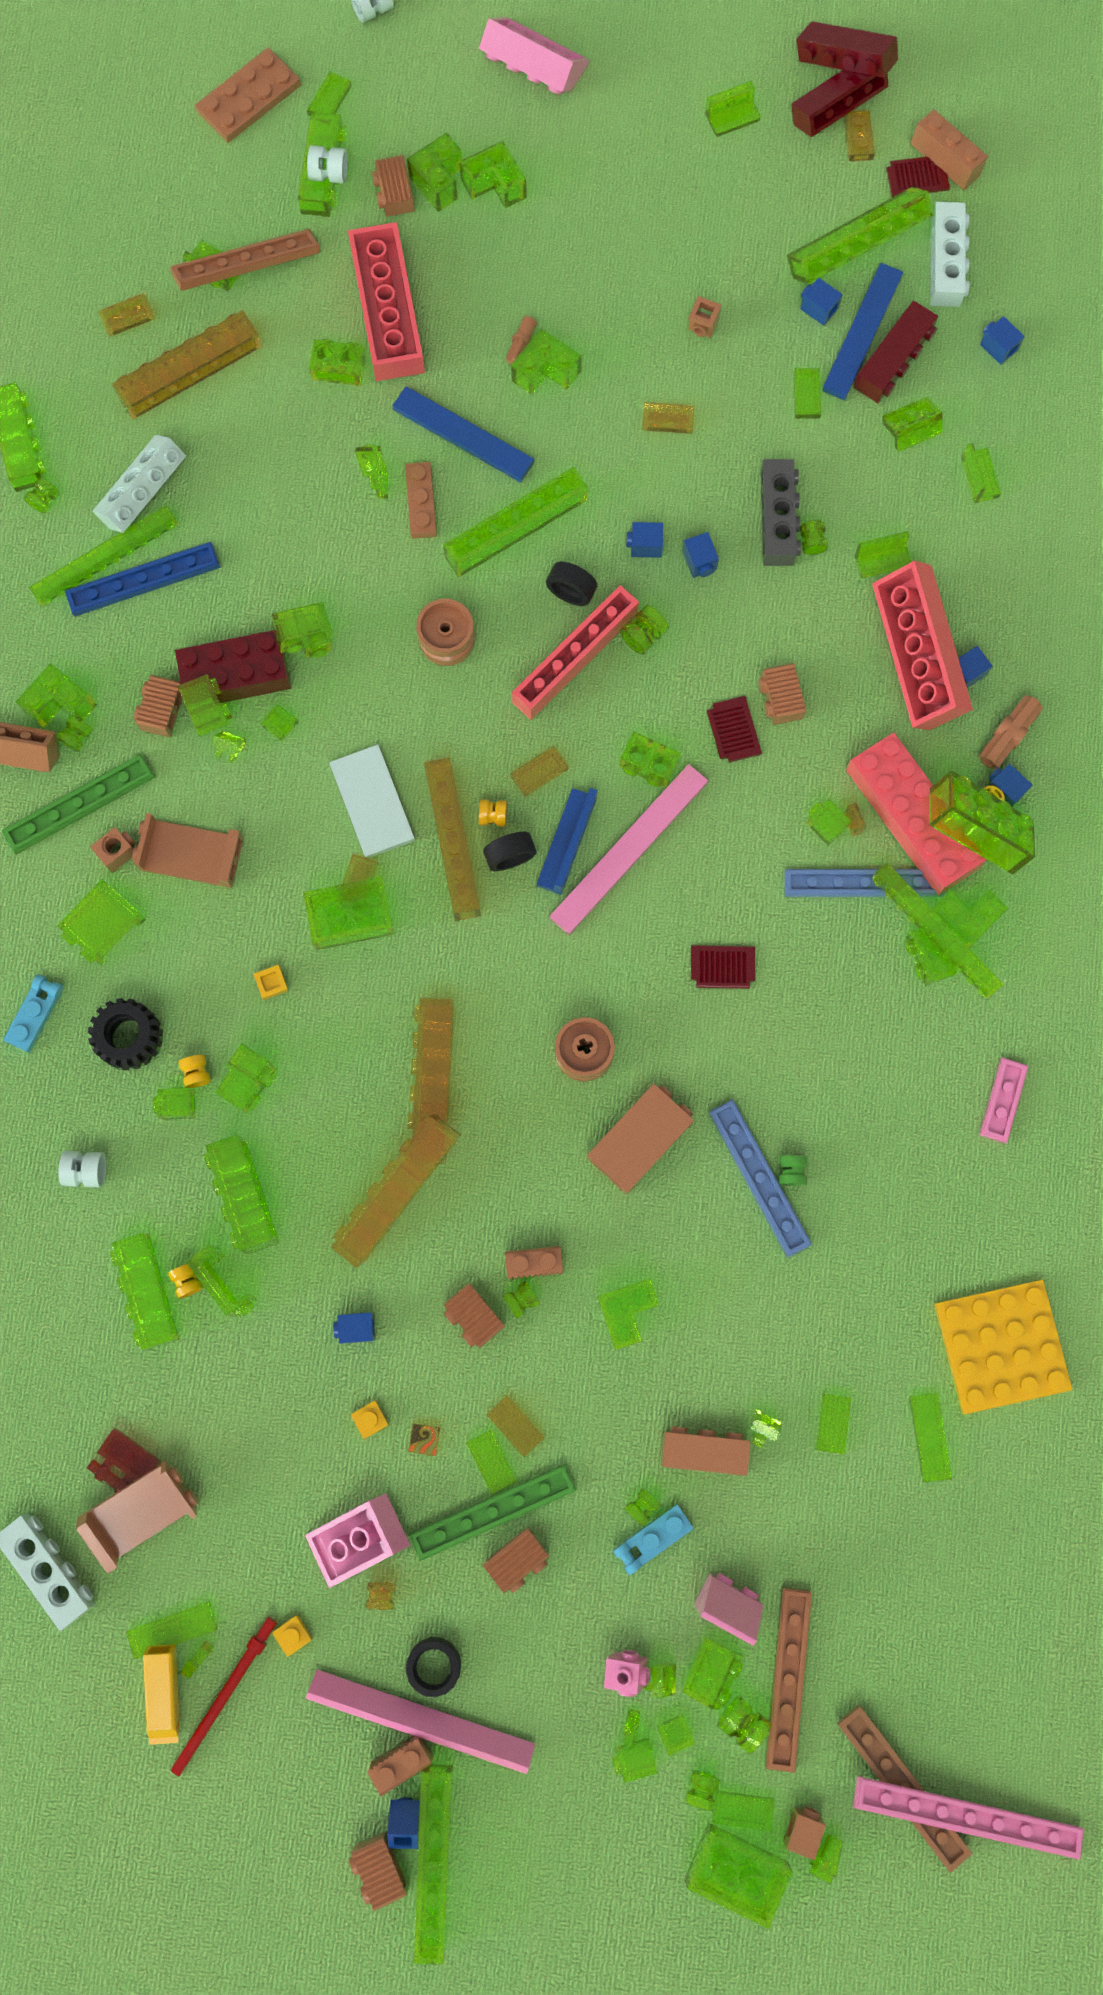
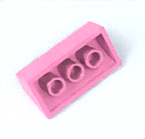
(532, 54)

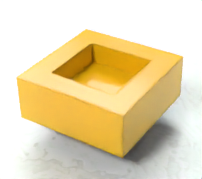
(271, 982)
(369, 1419)
(292, 1635)

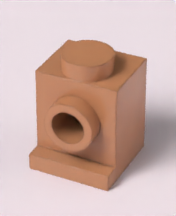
(702, 323)

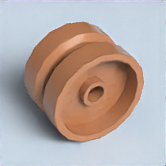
(445, 632)
(589, 1034)

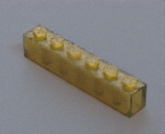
(187, 364)
(452, 839)
(432, 1061)
(396, 1189)

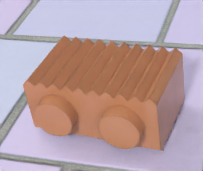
(394, 186)
(782, 694)
(159, 706)
(534, 1262)
(473, 1316)
(516, 1560)
(400, 1764)
(378, 1871)

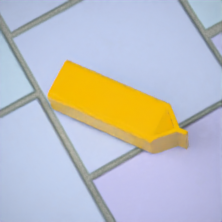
(161, 1694)

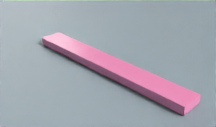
(628, 849)
(421, 1721)
(968, 1817)

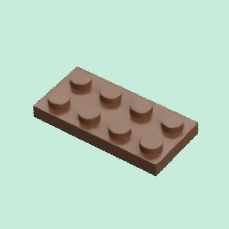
(247, 95)

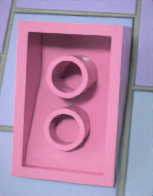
(357, 1540)
(730, 1608)

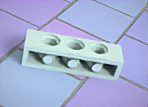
(943, 289)
(139, 483)
(29, 1566)

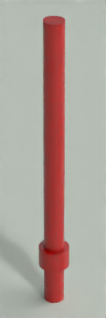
(254, 1647)

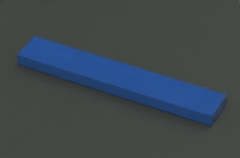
(862, 331)
(463, 434)
(142, 579)

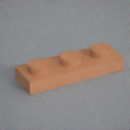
(420, 500)

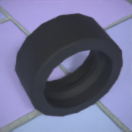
(571, 583)
(509, 851)
(417, 1683)

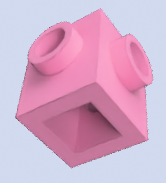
(626, 1673)

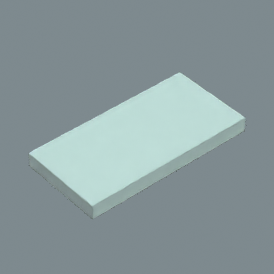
(372, 801)

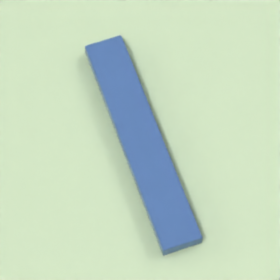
(848, 883)
(760, 1178)

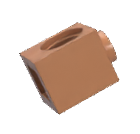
(104, 844)
(804, 1832)

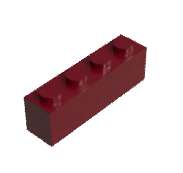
(847, 49)
(834, 100)
(896, 351)

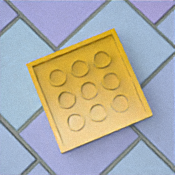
(1002, 1347)

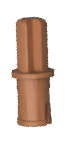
(521, 338)

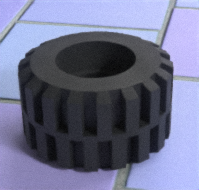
(110, 1018)

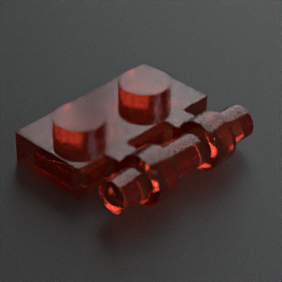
(125, 1455)

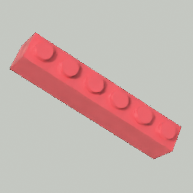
(575, 652)

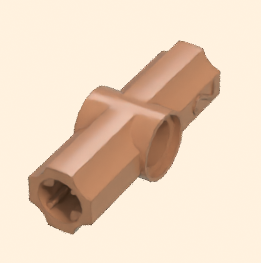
(1010, 732)

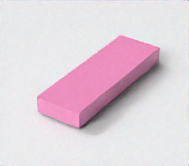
(1003, 1100)

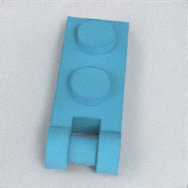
(33, 1014)
(653, 1538)

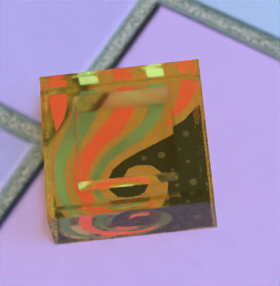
(857, 822)
(424, 1439)

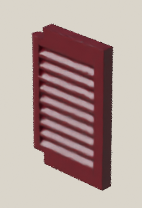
(916, 173)
(734, 729)
(723, 966)

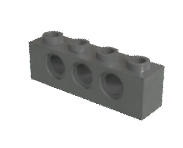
(779, 474)

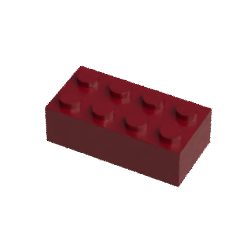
(241, 665)

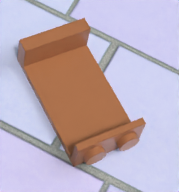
(187, 852)
(640, 1137)
(135, 1514)

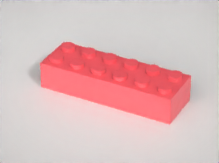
(386, 301)
(922, 646)
(902, 800)

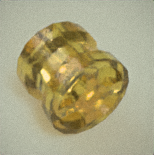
(380, 1595)

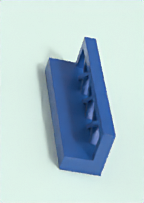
(567, 840)

